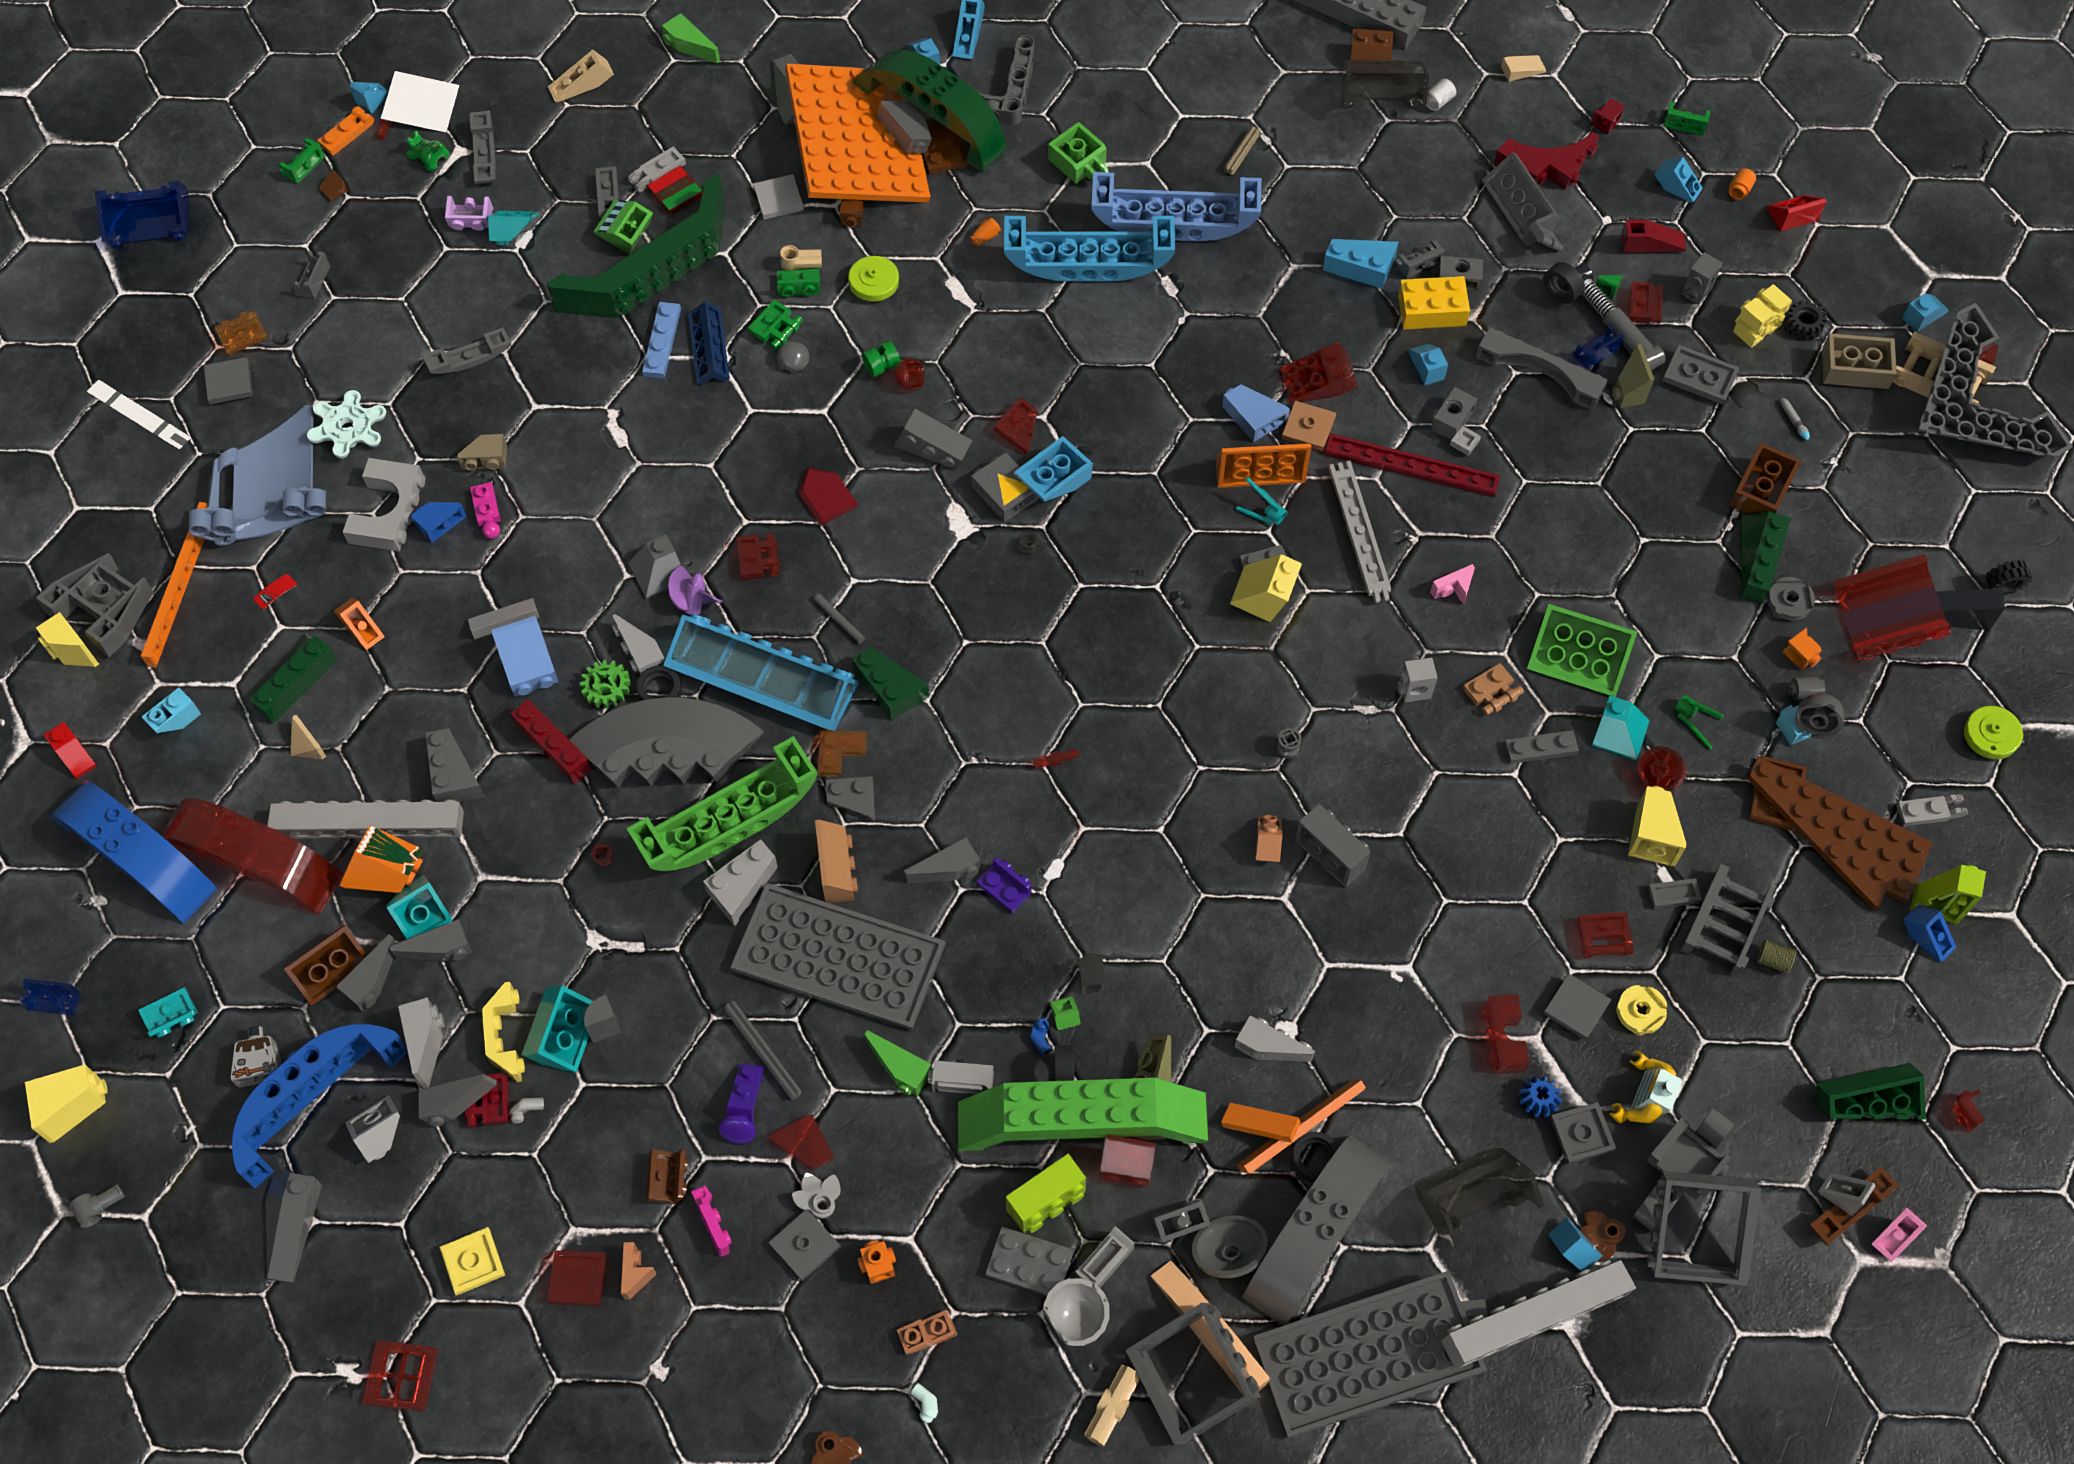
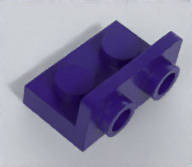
(1005, 885)

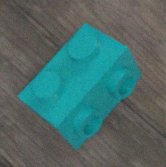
(167, 1012)

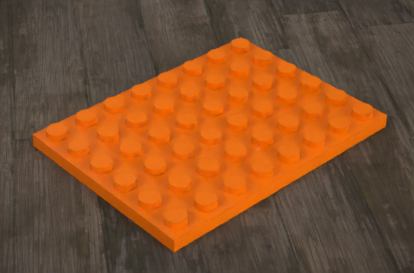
(844, 143)

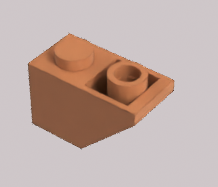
(1268, 838)

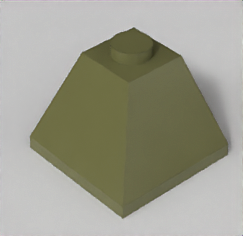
(1634, 381)

